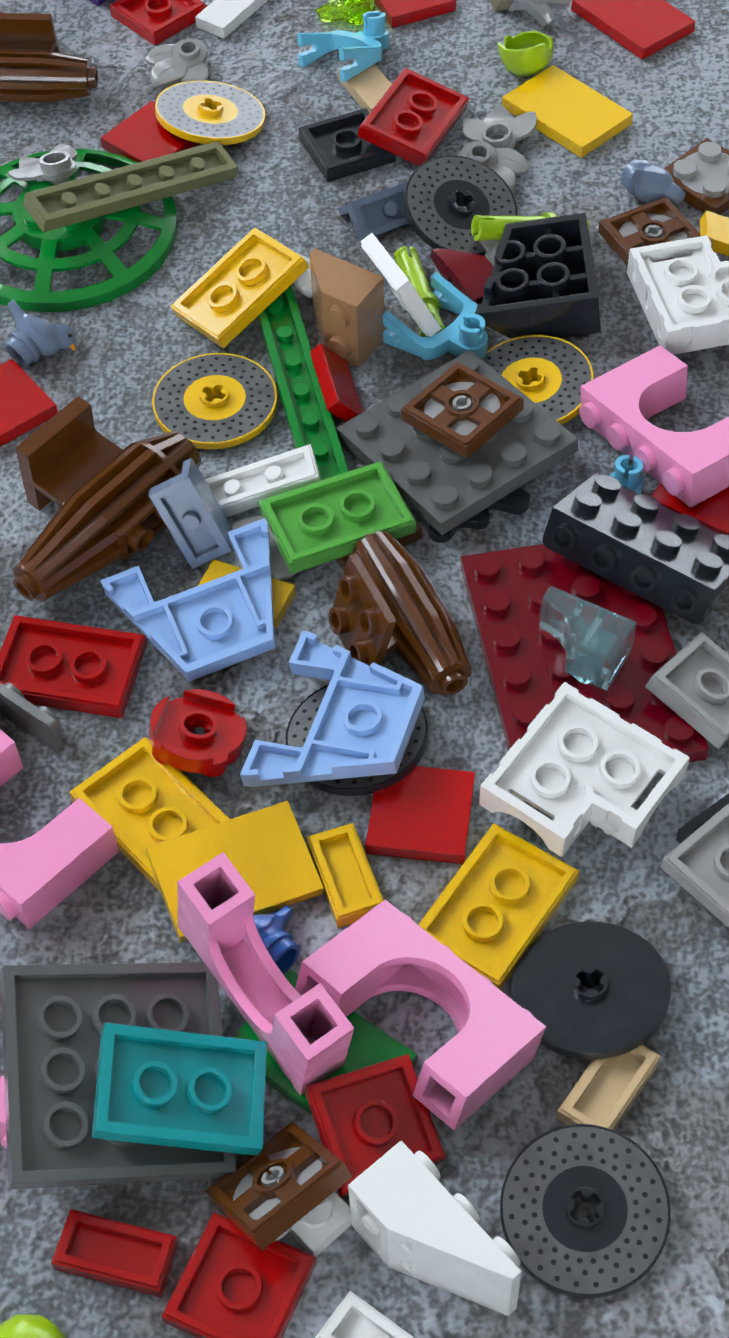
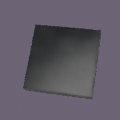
(337, 148)

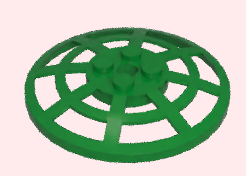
(76, 236)

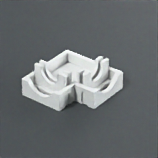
(682, 295)
(582, 768)

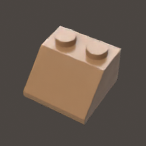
(347, 306)

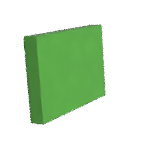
(334, 514)

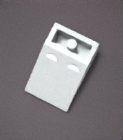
(431, 1233)

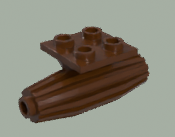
(33, 63)
(392, 604)

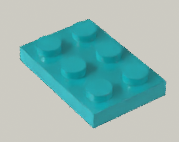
(180, 1089)

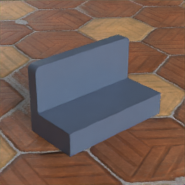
(377, 212)
(192, 515)

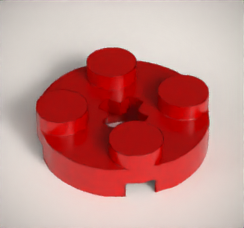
(191, 752)

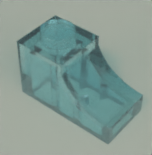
(593, 637)

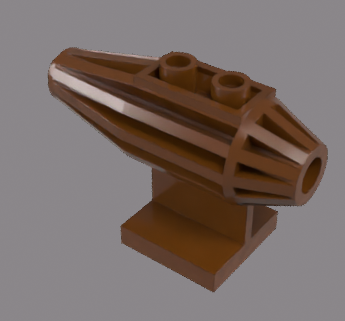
(99, 494)

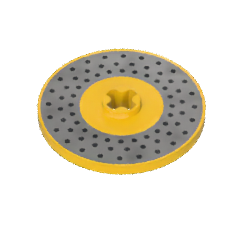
(210, 112)
(544, 371)
(215, 400)

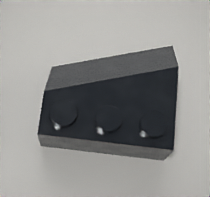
(543, 280)

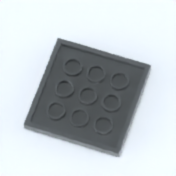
(440, 481)
(52, 1066)

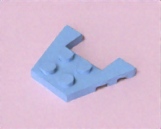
(213, 621)
(358, 726)

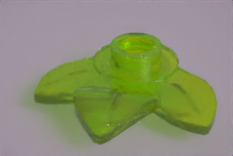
(345, 10)

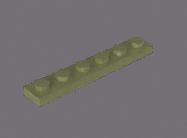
(129, 186)

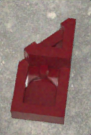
(465, 269)

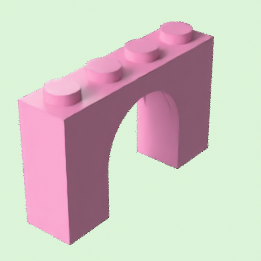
(618, 409)
(55, 860)
(393, 953)
(302, 1032)

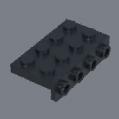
(641, 546)

